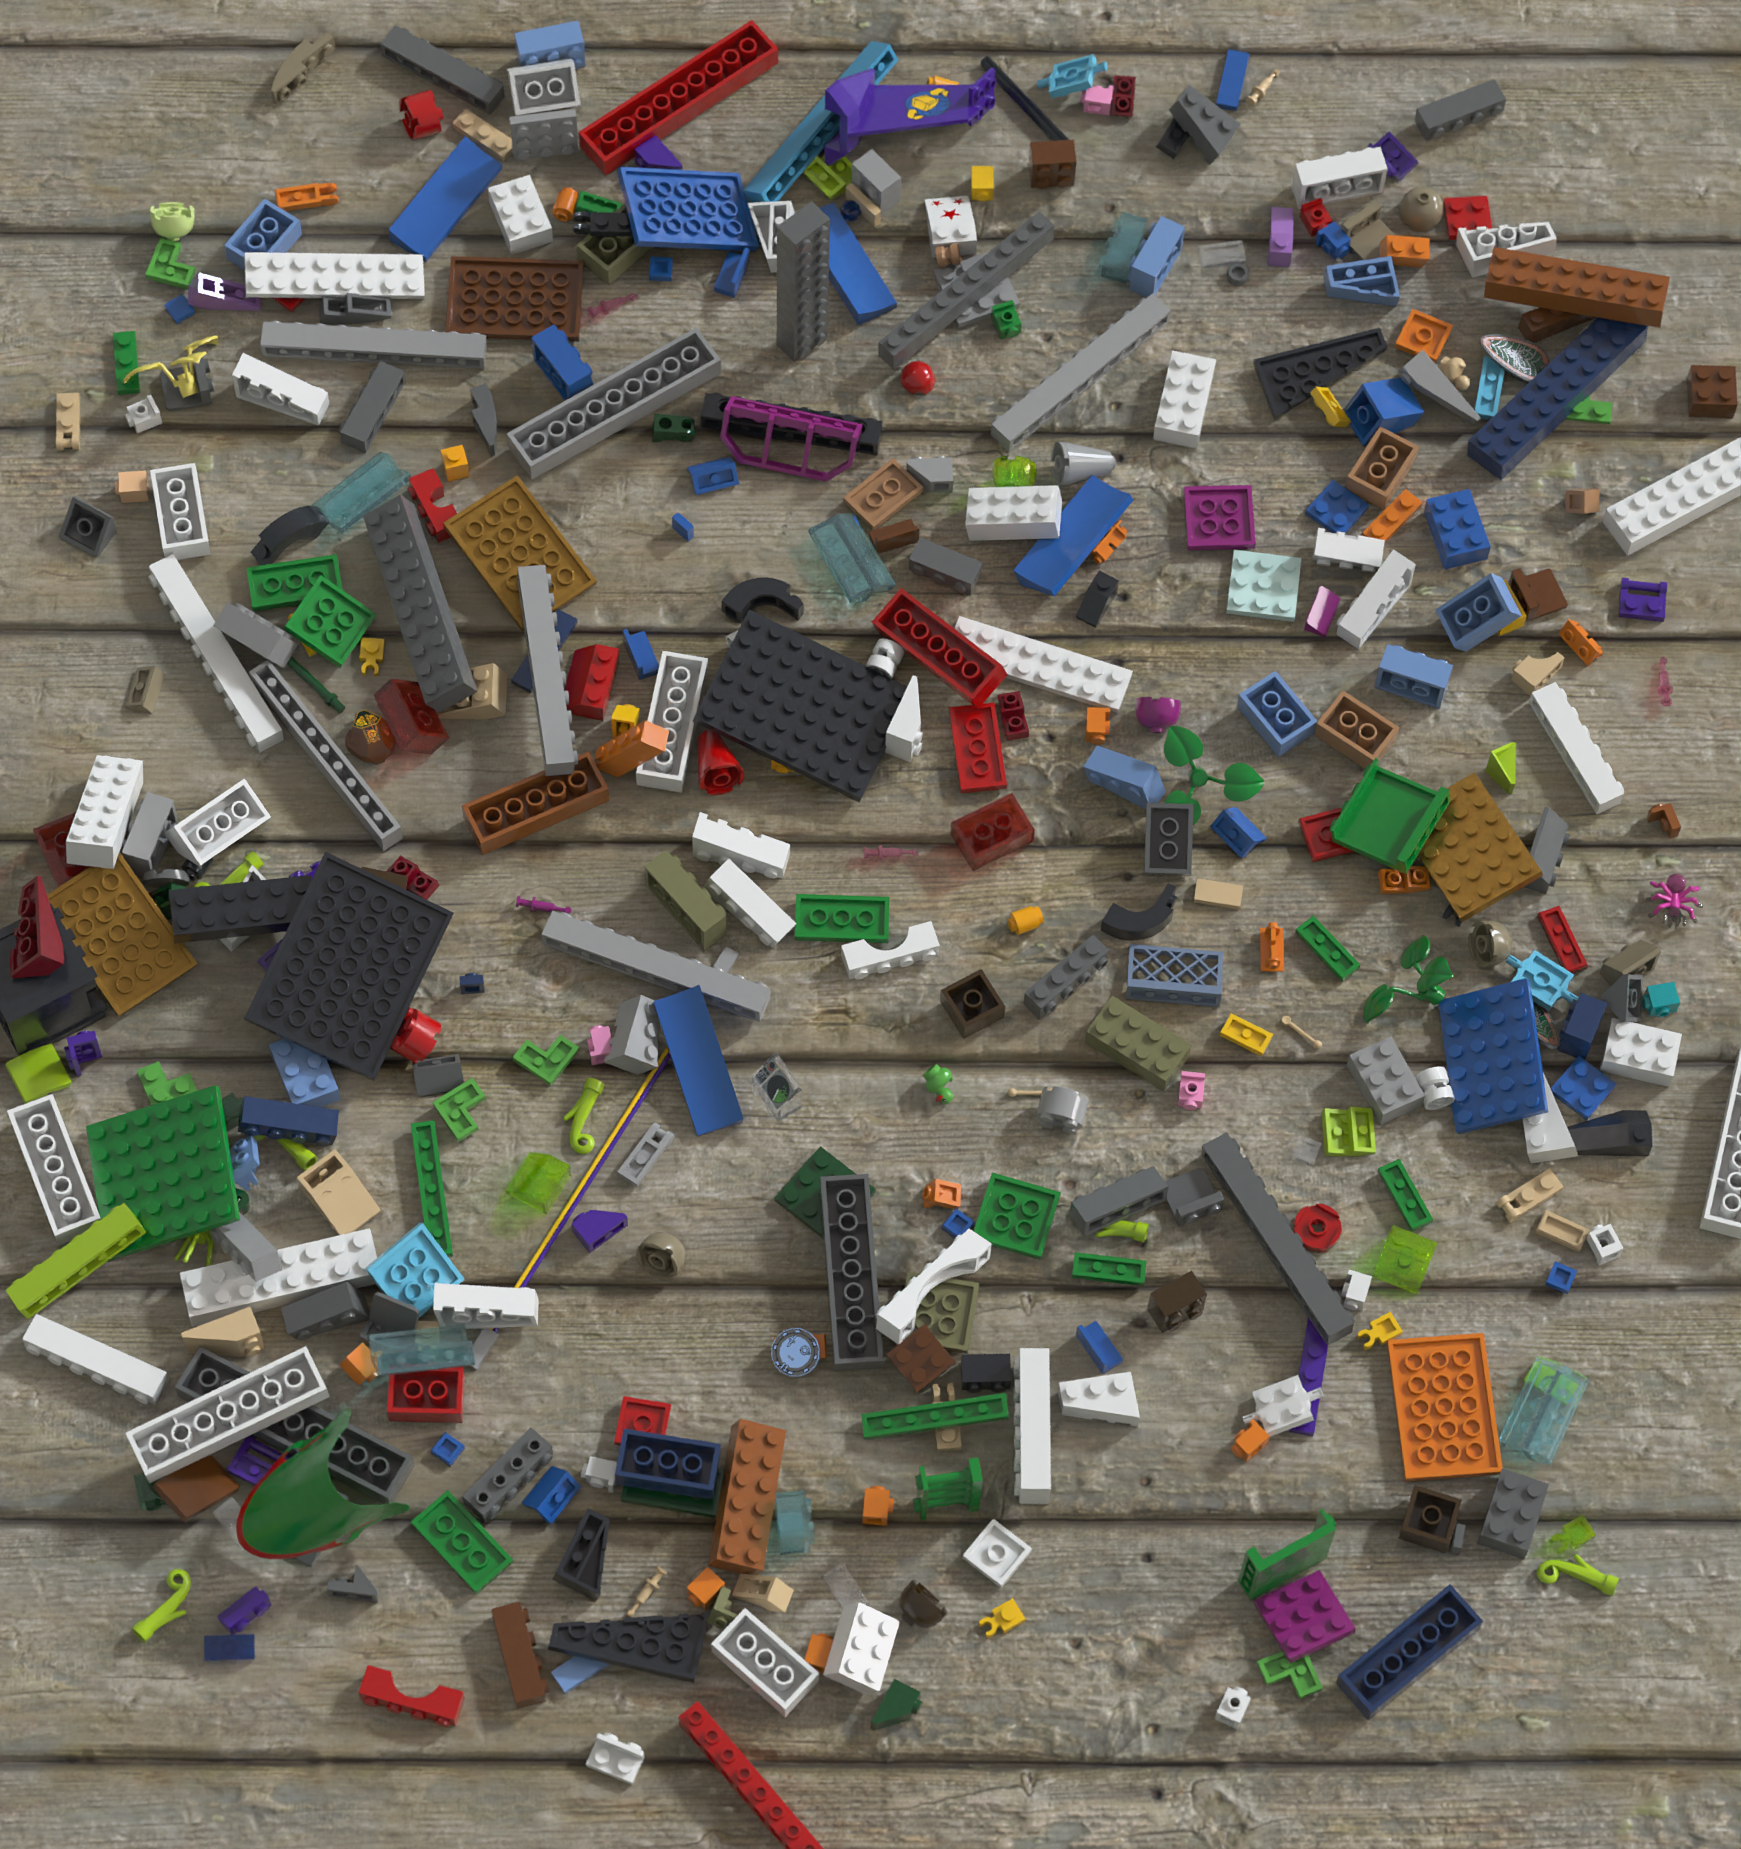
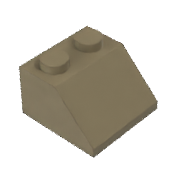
(1633, 959)

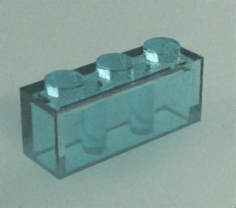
(1122, 247)

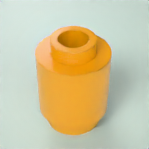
(1025, 920)

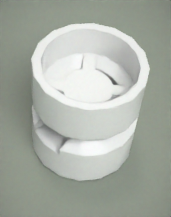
(885, 657)
(1435, 1088)

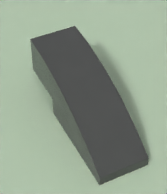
(354, 309)
(484, 416)

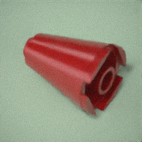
(716, 765)

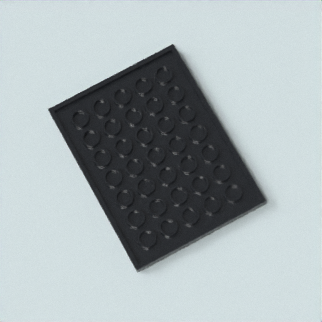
(801, 705)
(349, 966)

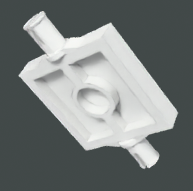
(1283, 1406)

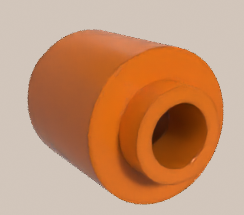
(565, 204)

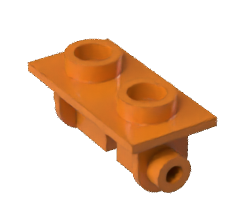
(1114, 537)
(1577, 639)
(1272, 948)

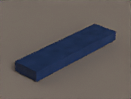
(565, 626)

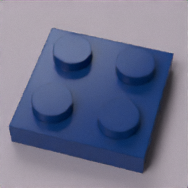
(1336, 508)
(1583, 1088)

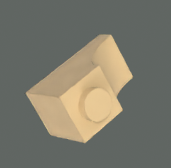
(1534, 673)
(763, 1591)

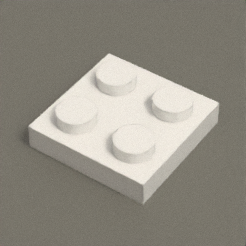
(997, 1553)

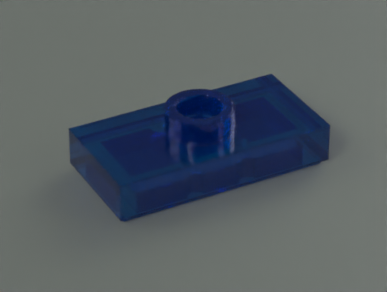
(229, 1647)

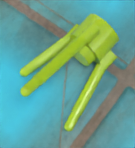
(199, 1238)

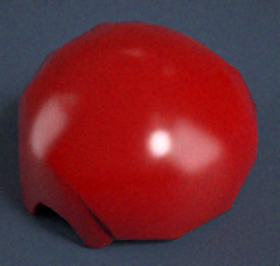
(917, 377)

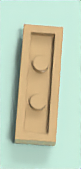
(483, 134)

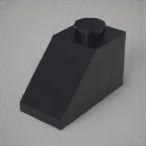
(1098, 598)

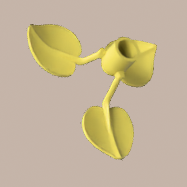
(186, 381)

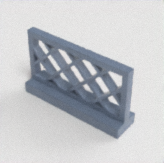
(1174, 990)

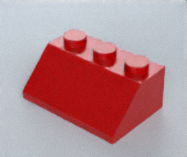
(591, 680)

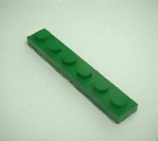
(431, 1183)
(935, 1416)

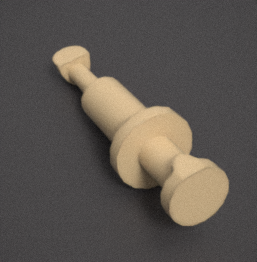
(1259, 91)
(647, 1590)

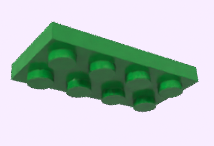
(289, 581)
(842, 918)
(462, 1542)

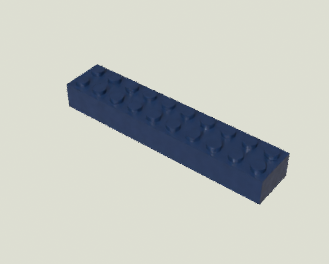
(1554, 394)

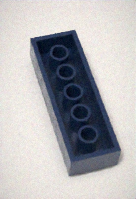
(1409, 1652)

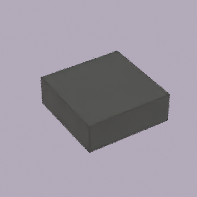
(1457, 1539)

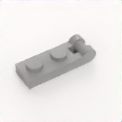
(645, 1155)

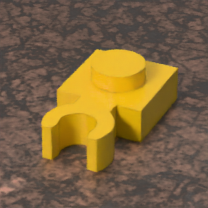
(371, 652)
(1382, 1329)
(1005, 1617)

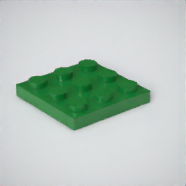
(330, 621)
(1017, 1215)

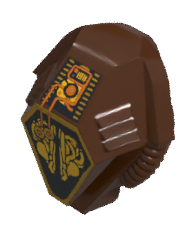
(370, 738)

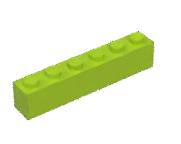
(75, 1261)

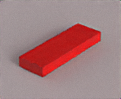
(1562, 940)

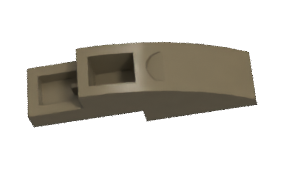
(294, 69)

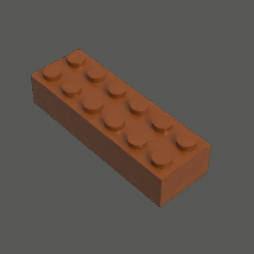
(534, 804)
(747, 1497)

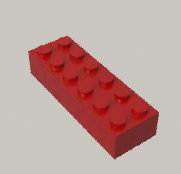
(939, 648)

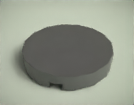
(165, 877)

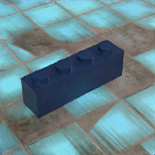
(288, 1121)

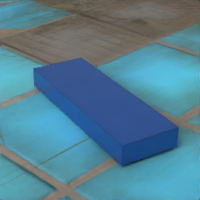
(1232, 80)

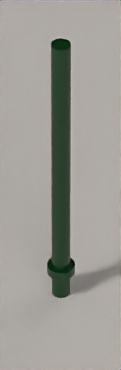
(330, 698)

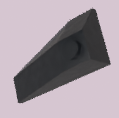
(1614, 1134)

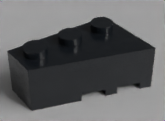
(584, 1558)

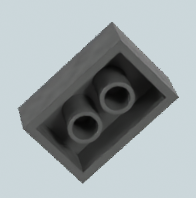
(1168, 839)
(1513, 1513)

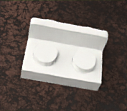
(616, 1758)

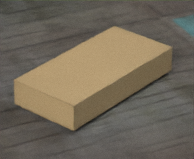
(868, 208)
(1218, 894)
(1562, 1231)

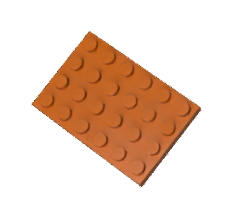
(1444, 1407)

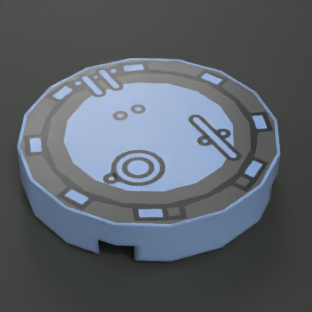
(795, 1352)

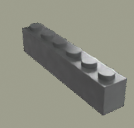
(442, 69)

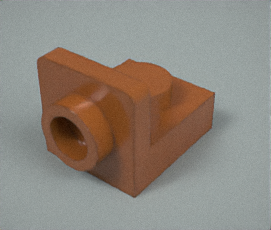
(1668, 819)

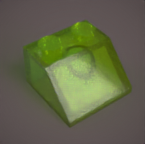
(539, 1181)
(1405, 1259)

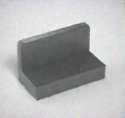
(438, 1074)

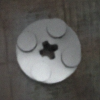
(1062, 1109)

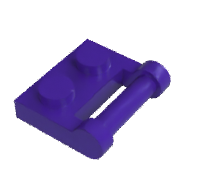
(1642, 606)
(250, 1467)

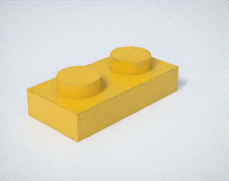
(1326, 401)
(1246, 1034)

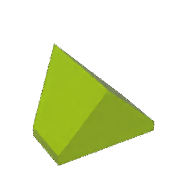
(1502, 766)

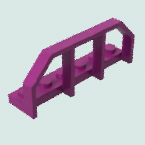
(791, 418)

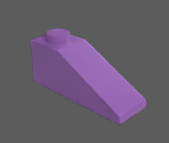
(1280, 237)
(220, 294)

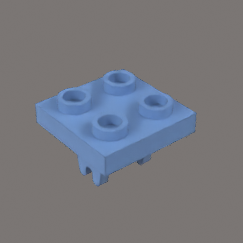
(244, 1161)

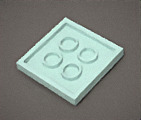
(1263, 585)

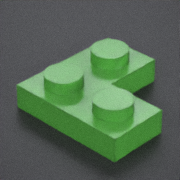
(165, 267)
(1592, 412)
(546, 1064)
(157, 1086)
(454, 1108)
(1300, 1673)

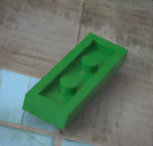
(125, 361)
(1327, 948)
(1405, 1195)
(1109, 1269)

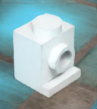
(143, 415)
(1608, 1236)
(1355, 1290)
(600, 1473)
(1233, 1715)

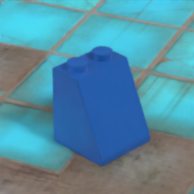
(1382, 404)

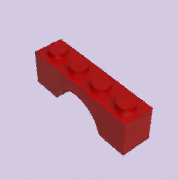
(441, 1705)

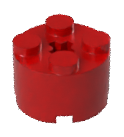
(420, 115)
(415, 1036)

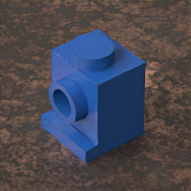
(1333, 240)

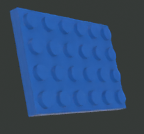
(687, 209)
(1493, 1056)

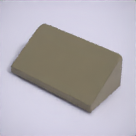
(145, 689)

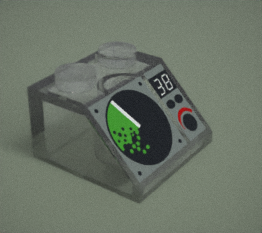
(777, 1088)

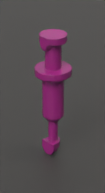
(542, 906)

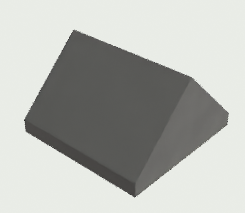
(87, 527)
(1625, 997)

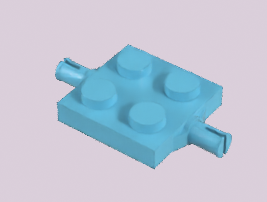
(1072, 76)
(1546, 979)

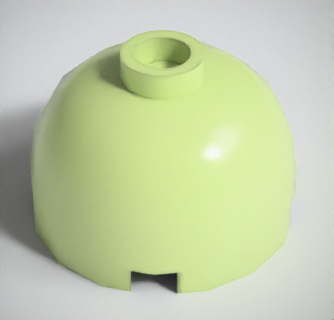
(172, 220)

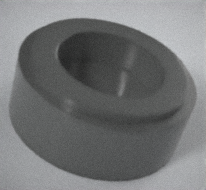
(1237, 274)

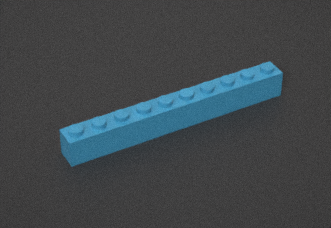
(813, 133)

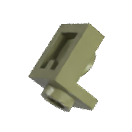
(719, 1614)

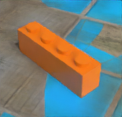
(631, 749)

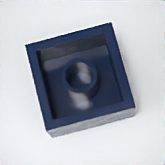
(1581, 1025)

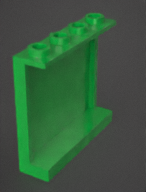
(1389, 817)
(1262, 1575)

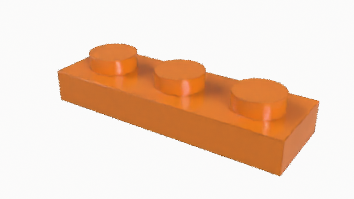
(1393, 517)

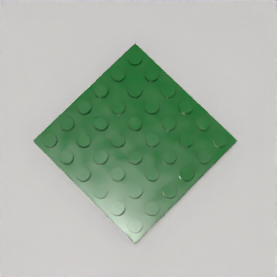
(166, 1167)

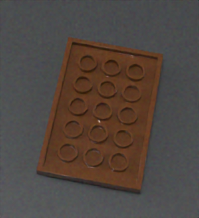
(514, 296)

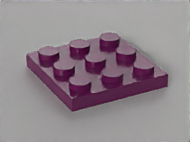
(1219, 517)
(1304, 1616)

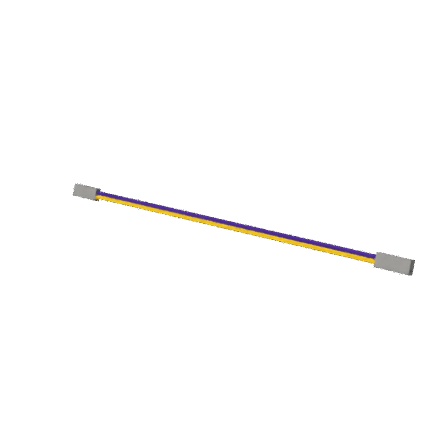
(487, 1336)

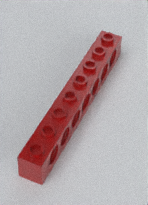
(745, 1779)

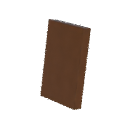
(196, 1487)

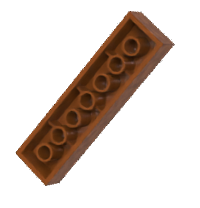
(1576, 287)

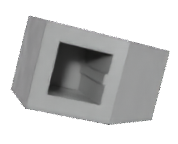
(932, 473)

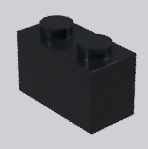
(985, 1372)

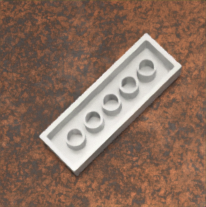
(673, 707)
(104, 812)
(54, 1168)
(1033, 1428)

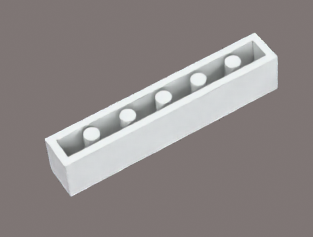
(1576, 747)
(95, 1359)

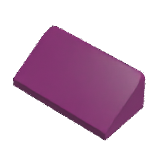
(1322, 612)

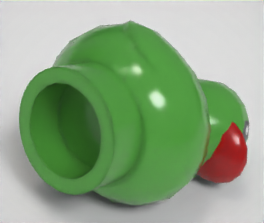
(936, 1079)

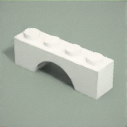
(862, 959)

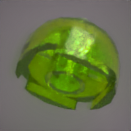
(1013, 472)

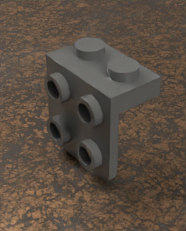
(173, 395)
(1192, 1197)
(389, 1316)

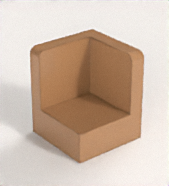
(1582, 500)

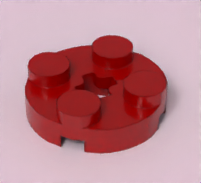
(1330, 1223)

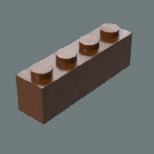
(1544, 323)
(518, 1654)

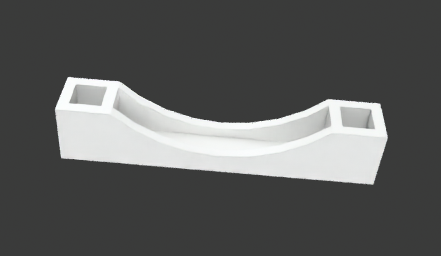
(962, 1257)

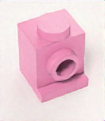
(1097, 100)
(599, 1044)
(1191, 1081)

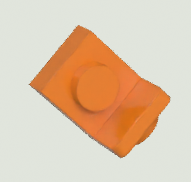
(942, 1194)

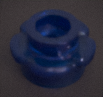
(850, 205)

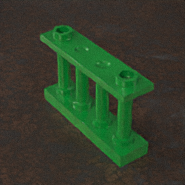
(949, 1489)

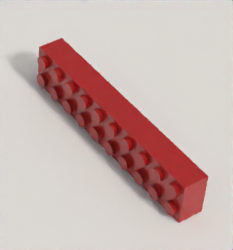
(679, 96)

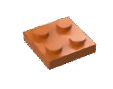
(1425, 334)

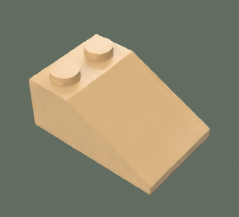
(227, 1336)

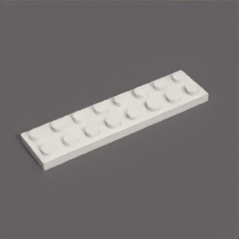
(333, 275)
(1050, 666)

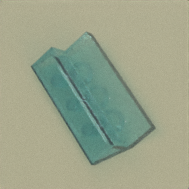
(362, 491)
(851, 557)
(420, 1350)
(1543, 1410)

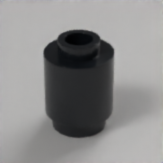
(194, 870)

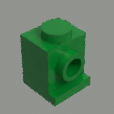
(1006, 320)

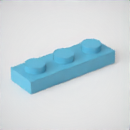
(1489, 389)

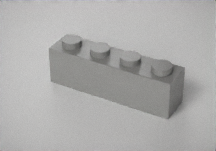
(248, 1248)

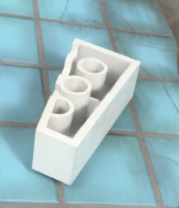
(1376, 599)
(752, 854)

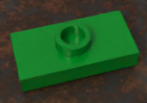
(594, 203)

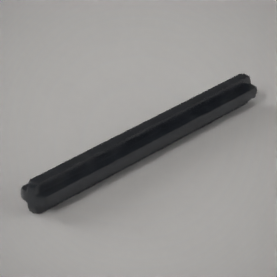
(1023, 101)

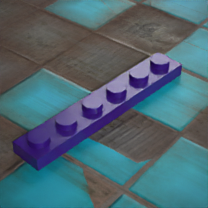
(1311, 1372)

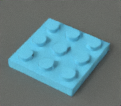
(412, 1269)

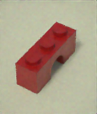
(426, 489)

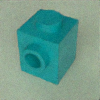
(1661, 999)

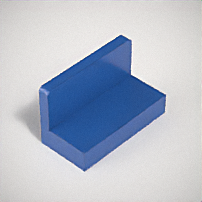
(732, 273)
(713, 475)
(640, 654)
(1237, 831)
(1098, 1346)
(552, 1493)

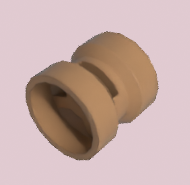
(948, 255)

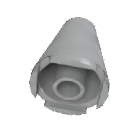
(1078, 463)

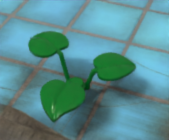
(1185, 746)
(1434, 974)

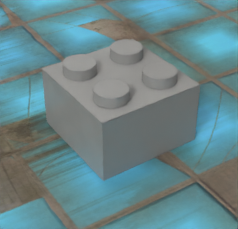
(876, 180)

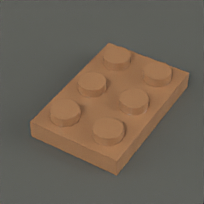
(883, 494)

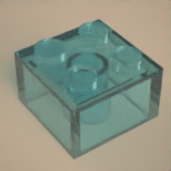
(792, 1519)

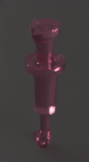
(606, 306)
(1664, 688)
(887, 852)

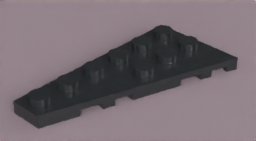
(1293, 374)
(645, 1644)

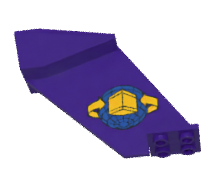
(894, 108)

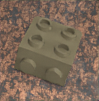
(1366, 231)

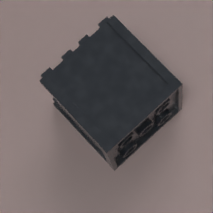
(48, 1006)

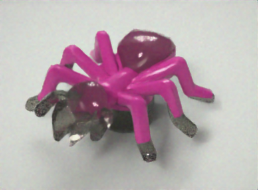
(1673, 900)

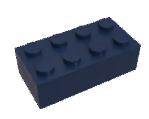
(668, 1464)

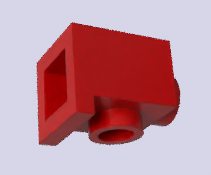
(1314, 216)

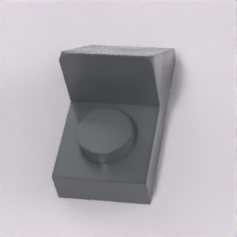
(360, 1589)

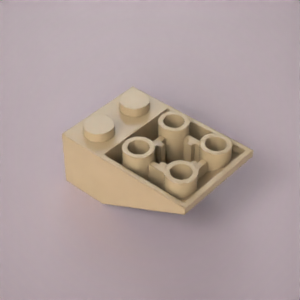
(487, 702)
(338, 1194)

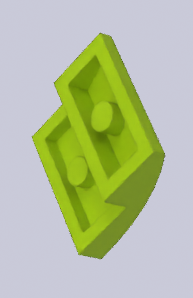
(830, 179)
(38, 1073)
(1348, 1132)

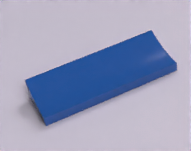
(444, 200)
(854, 273)
(1081, 529)
(698, 1061)

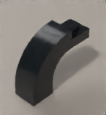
(287, 529)
(761, 592)
(1140, 925)

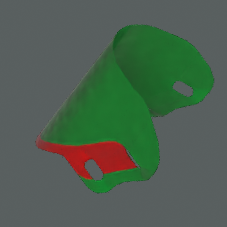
(298, 1508)

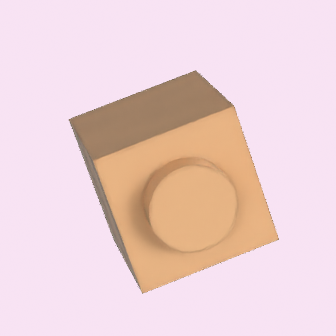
(132, 486)

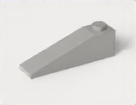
(1429, 380)

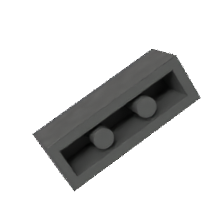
(945, 566)

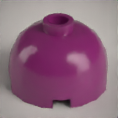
(1157, 713)

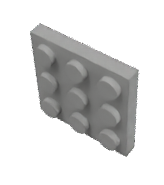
(544, 134)
(981, 309)

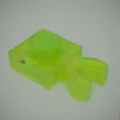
(1575, 1533)

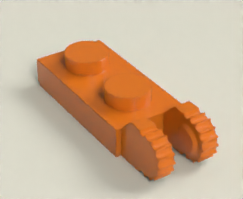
(306, 196)

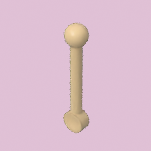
(1286, 1021)
(1013, 1092)

